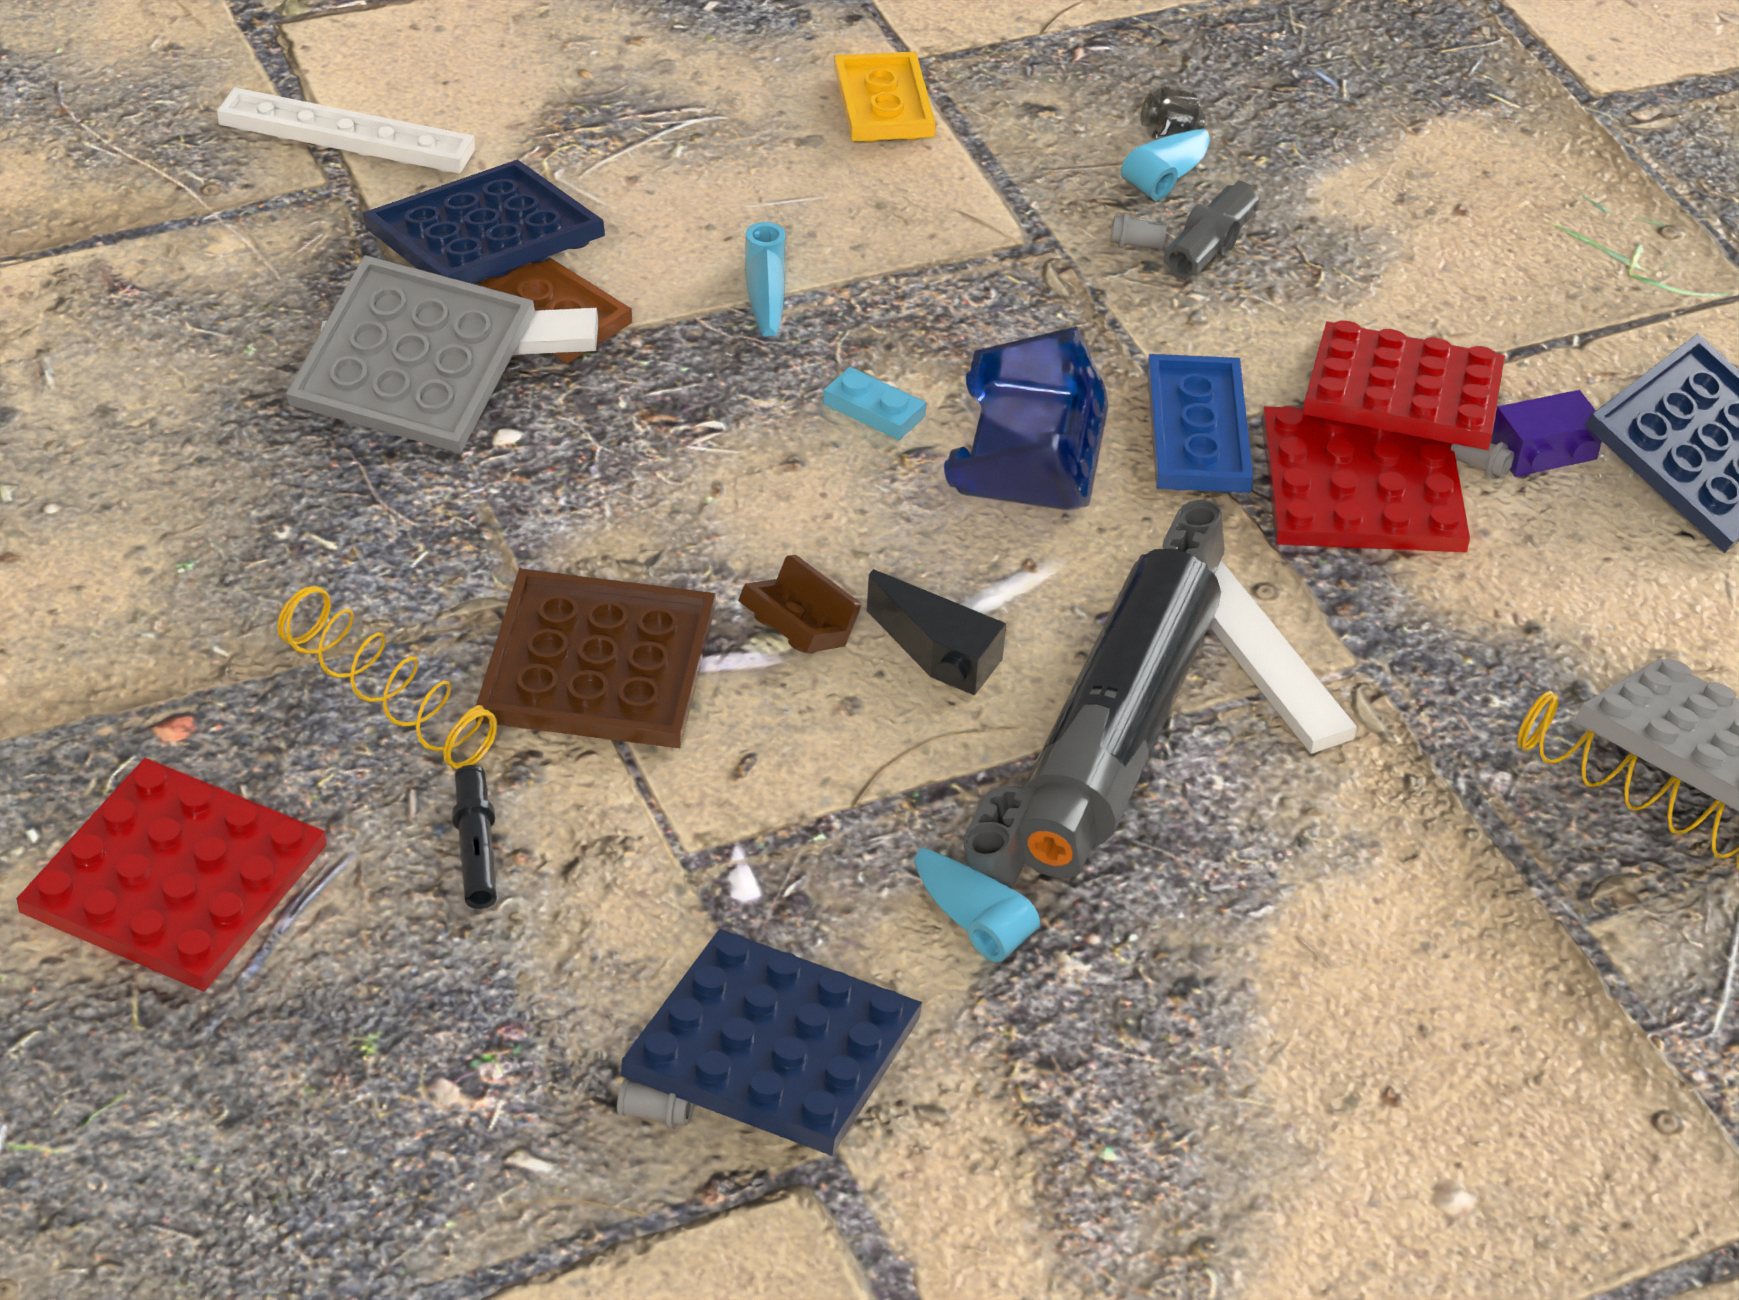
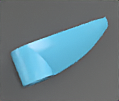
(1160, 163)
(766, 274)
(988, 910)

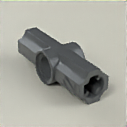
(1211, 230)

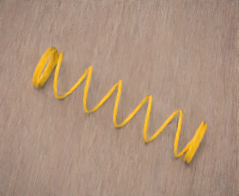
(471, 714)
(1539, 734)

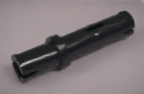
(474, 818)

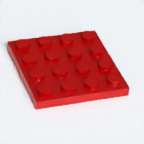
(1405, 384)
(1360, 486)
(172, 873)

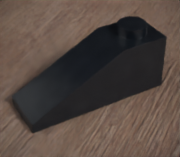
(938, 634)

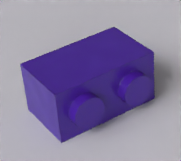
(1547, 432)

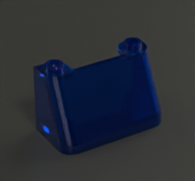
(1035, 424)

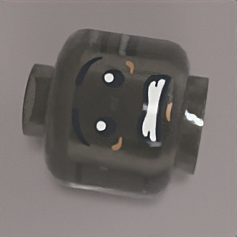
(1171, 112)

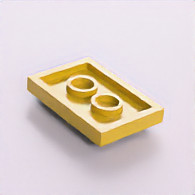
(884, 96)

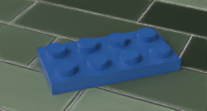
(1199, 423)

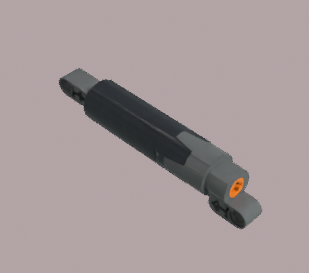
(1110, 713)

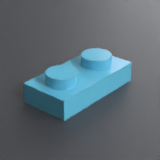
(874, 403)

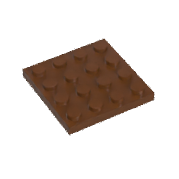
(598, 658)

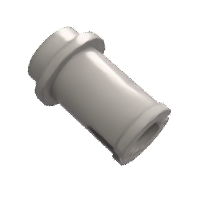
(1138, 232)
(1495, 461)
(650, 1103)

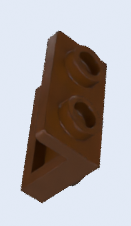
(803, 607)

